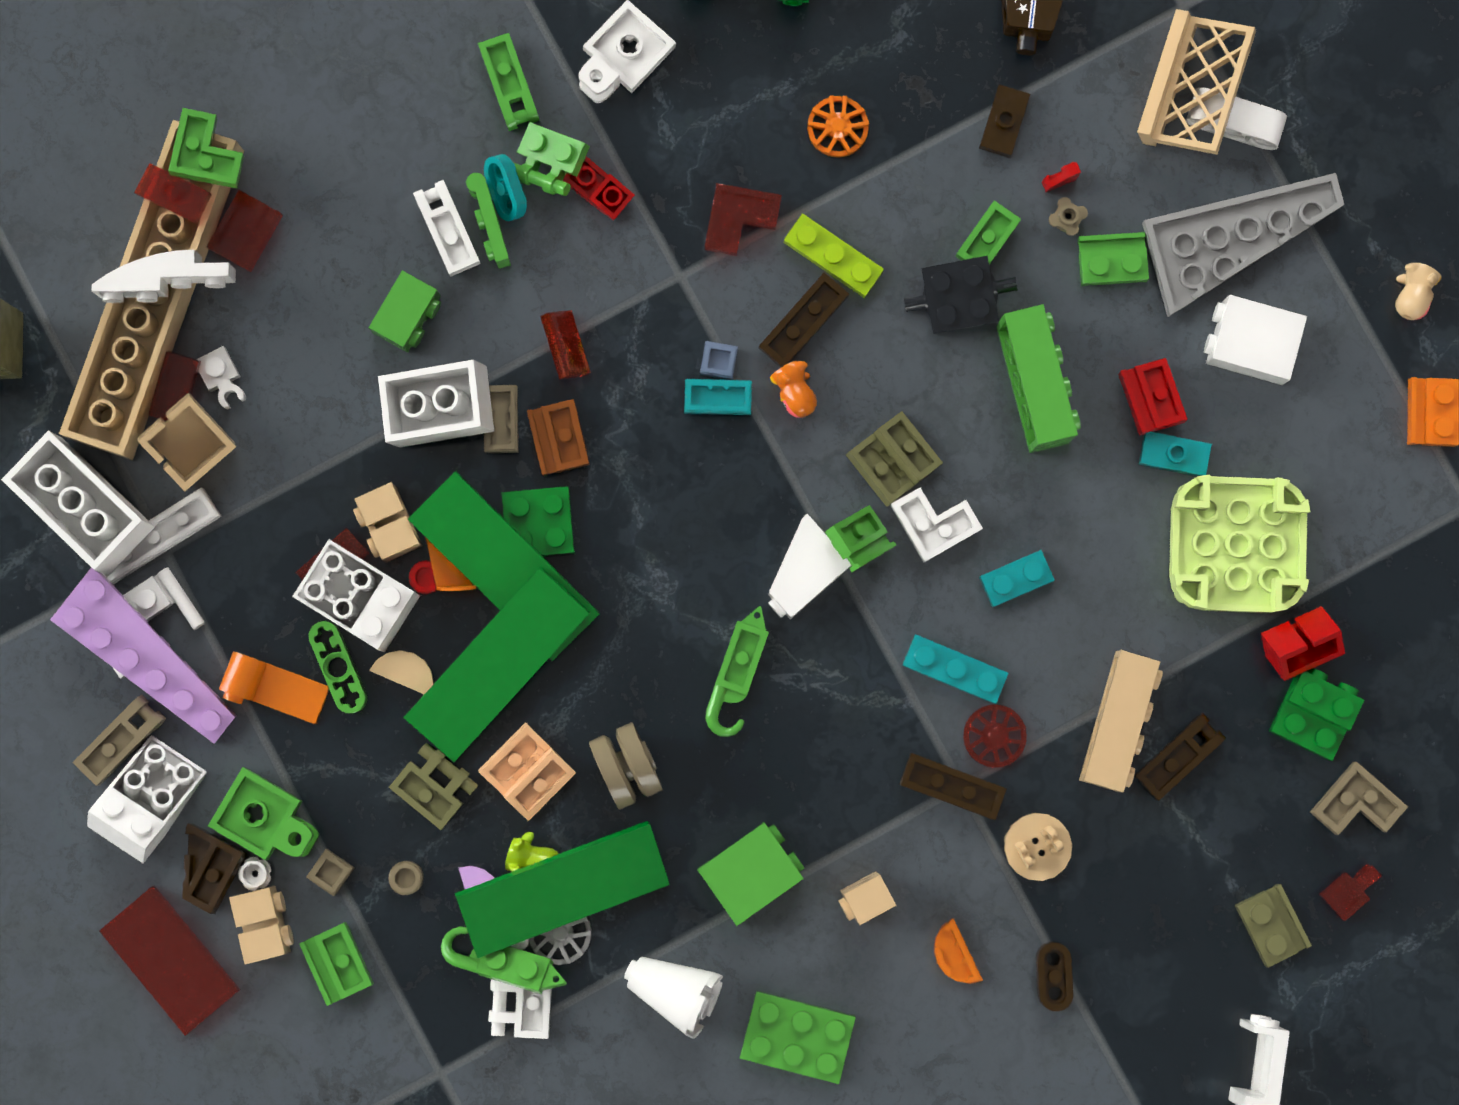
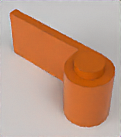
(273, 687)

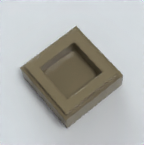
(330, 872)

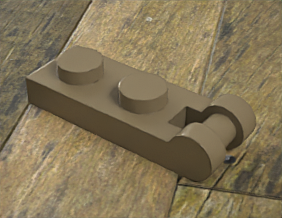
(118, 741)

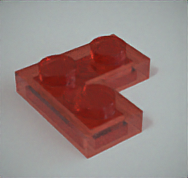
(736, 207)

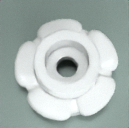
(246, 877)

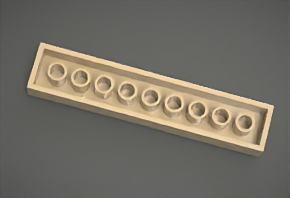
(133, 336)

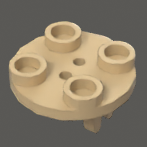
(1052, 839)

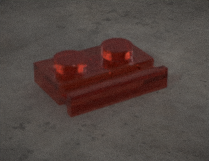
(244, 231)

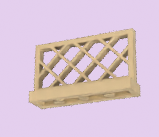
(1169, 73)

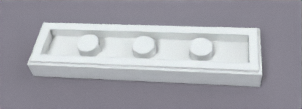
(170, 529)

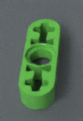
(335, 641)

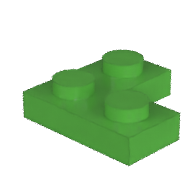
(196, 158)

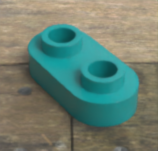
(505, 187)

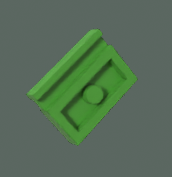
(1113, 259)
(860, 538)
(336, 963)

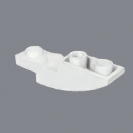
(150, 276)

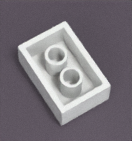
(436, 403)

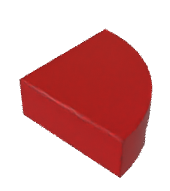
(1068, 174)

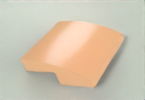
(526, 771)

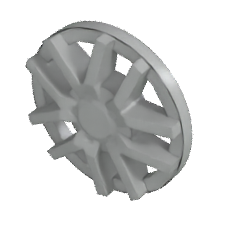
(562, 936)

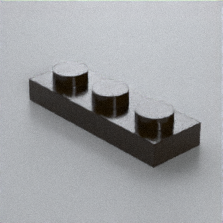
(803, 320)
(952, 786)

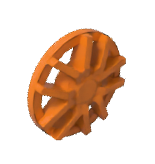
(838, 126)

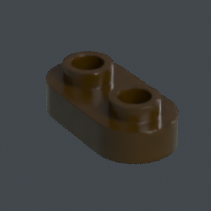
(1054, 975)

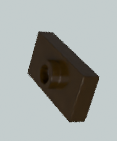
(1004, 121)

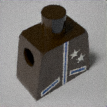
(1029, 22)

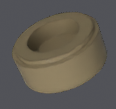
(406, 877)

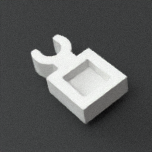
(218, 373)

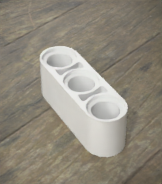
(1247, 122)

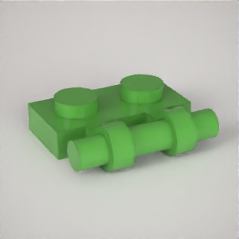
(551, 149)

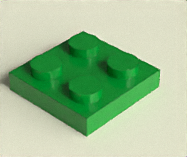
(542, 518)

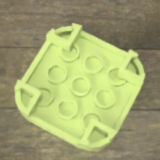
(1238, 544)

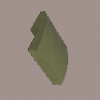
(894, 459)

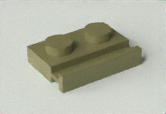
(1273, 925)

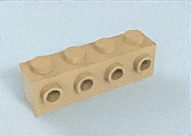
(1120, 721)

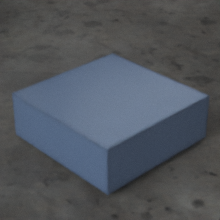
(719, 360)

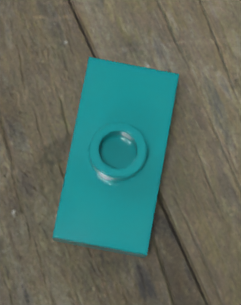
(718, 397)
(1175, 454)

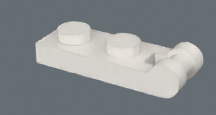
(447, 229)

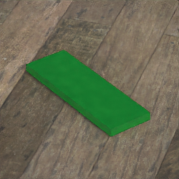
(486, 546)
(496, 664)
(562, 889)

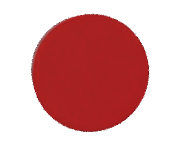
(422, 578)

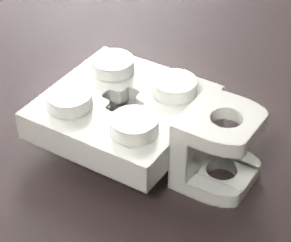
(611, 64)

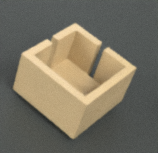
(188, 441)

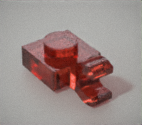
(1348, 894)

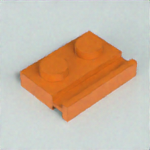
(1433, 412)

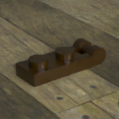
(1179, 757)

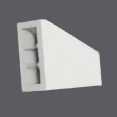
(806, 569)

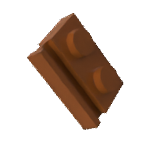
(558, 437)

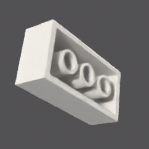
(78, 503)

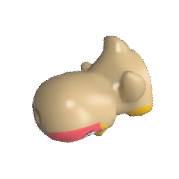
(1417, 294)

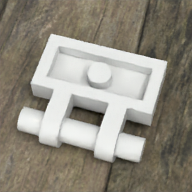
(530, 1015)

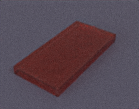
(169, 960)

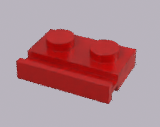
(1152, 396)

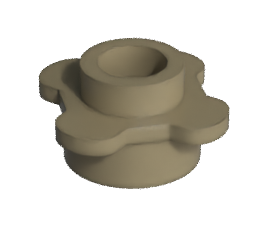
(1071, 225)

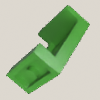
(752, 872)

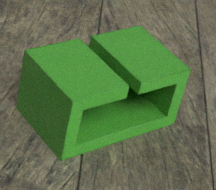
(405, 311)

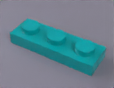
(955, 669)

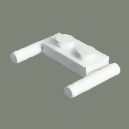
(159, 594)

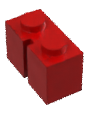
(1304, 644)

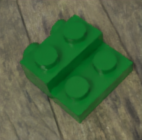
(1317, 713)

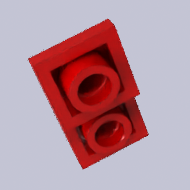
(600, 189)

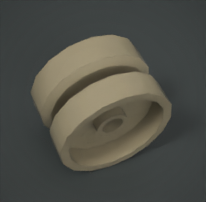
(629, 764)

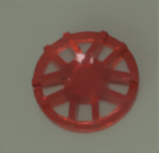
(994, 736)

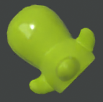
(523, 853)

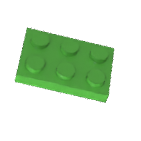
(797, 1037)

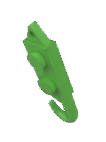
(737, 670)
(505, 965)

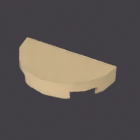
(405, 669)

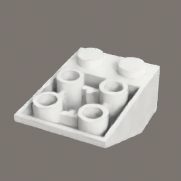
(356, 596)
(145, 799)

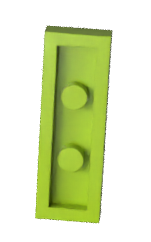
(833, 255)

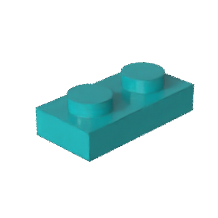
(1016, 578)

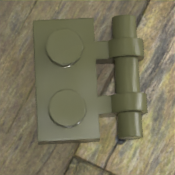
(426, 794)

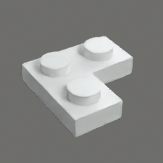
(931, 532)

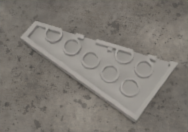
(1217, 240)

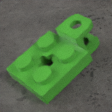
(278, 825)

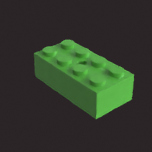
(1037, 378)

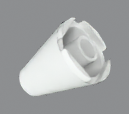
(675, 991)

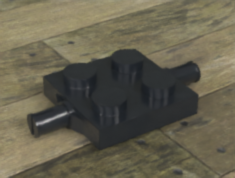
(960, 294)

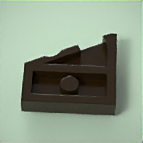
(209, 868)

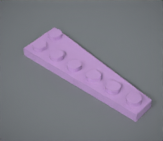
(123, 639)

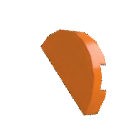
(953, 955)

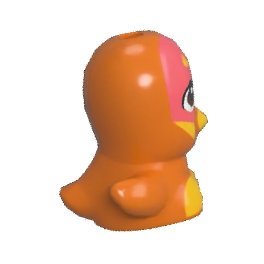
(794, 392)

